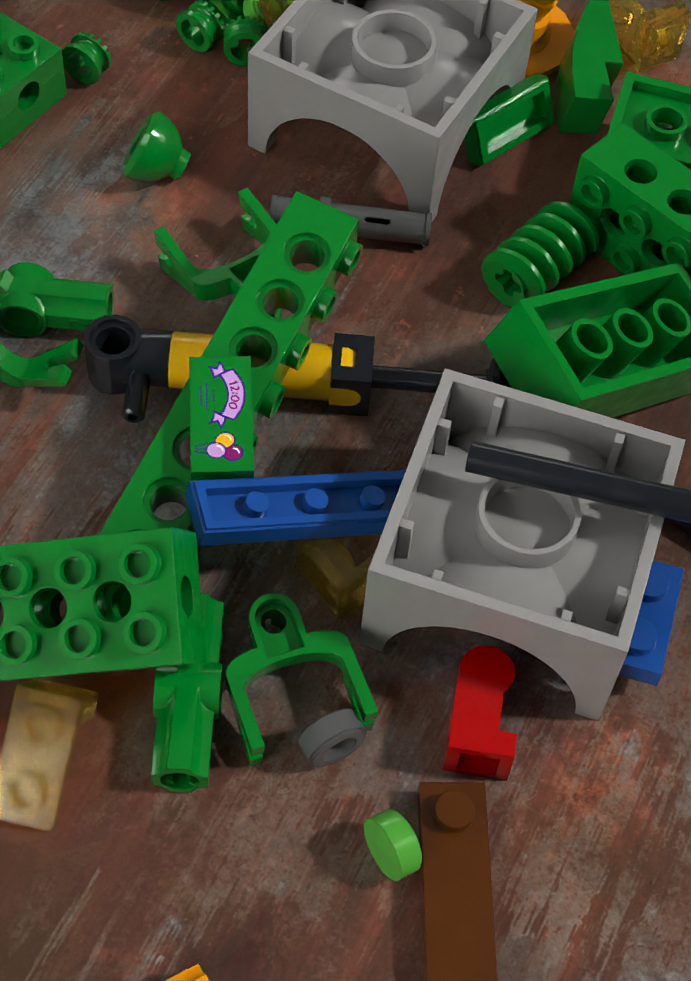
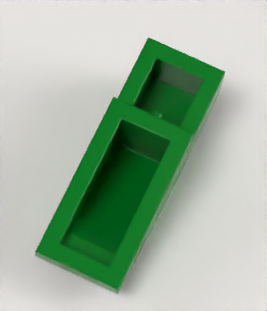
(588, 71)

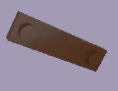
(456, 882)

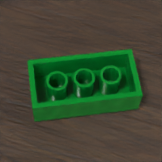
(602, 342)

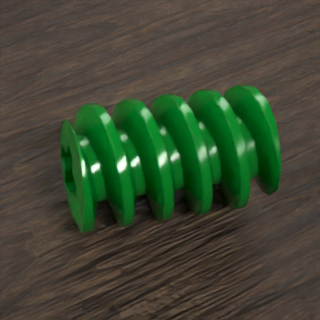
(540, 253)

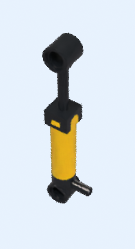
(132, 359)

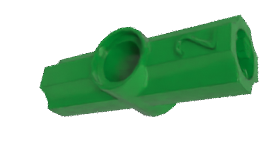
(42, 301)
(186, 707)

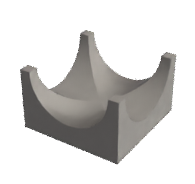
(392, 75)
(515, 557)

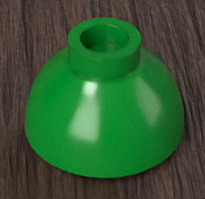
(156, 151)

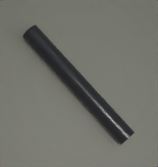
(579, 481)

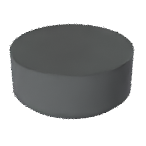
(332, 738)

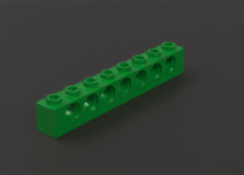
(304, 234)

